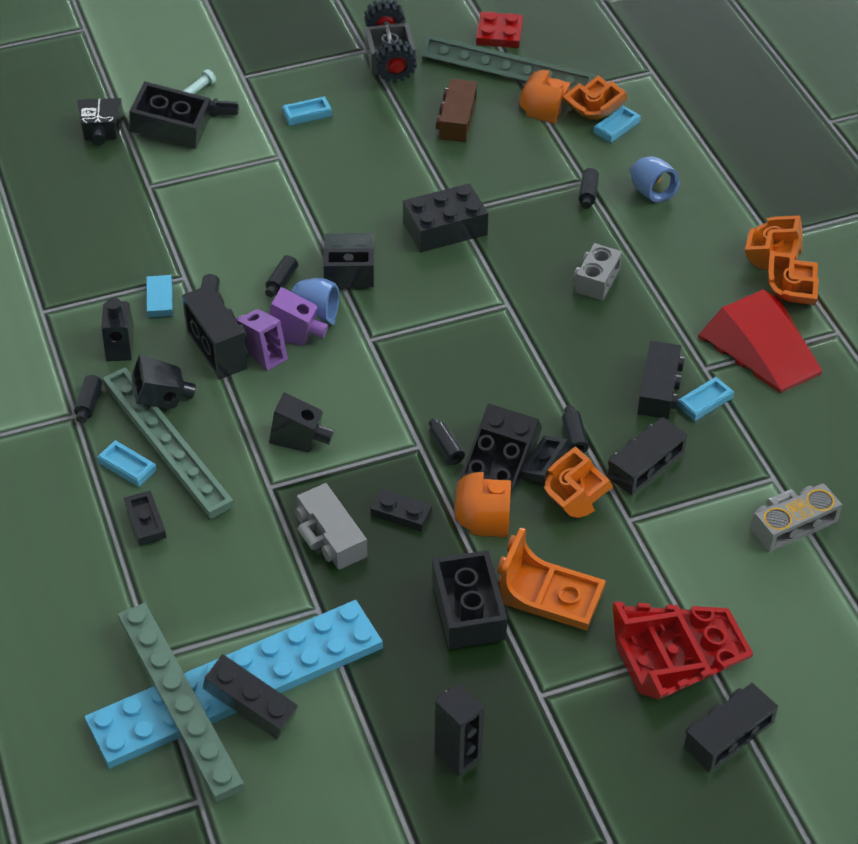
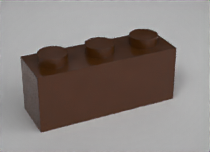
(457, 110)

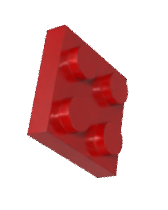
(499, 29)

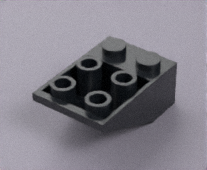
(349, 259)
(502, 445)

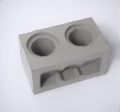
(597, 271)

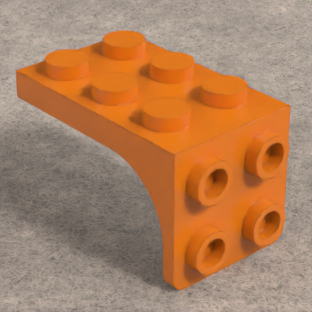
(547, 588)

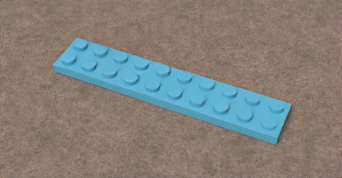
(281, 661)

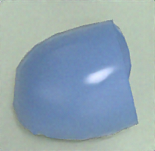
(648, 172)
(323, 294)

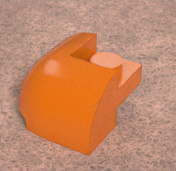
(543, 96)
(596, 98)
(776, 235)
(793, 279)
(576, 483)
(483, 505)

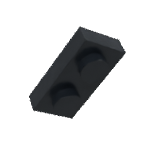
(543, 457)
(401, 509)
(145, 518)

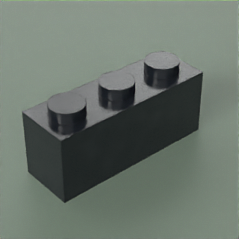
(660, 380)
(646, 455)
(249, 696)
(730, 726)
(458, 728)

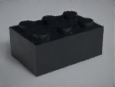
(169, 114)
(445, 217)
(215, 331)
(469, 599)

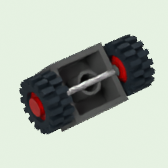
(389, 41)

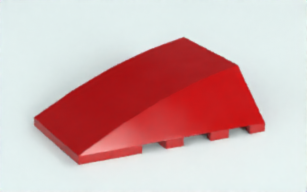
(764, 339)
(676, 646)

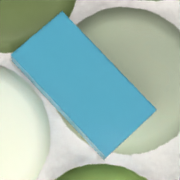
(306, 111)
(617, 124)
(159, 296)
(705, 398)
(127, 463)

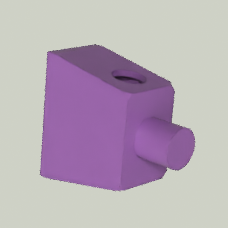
(297, 317)
(264, 338)

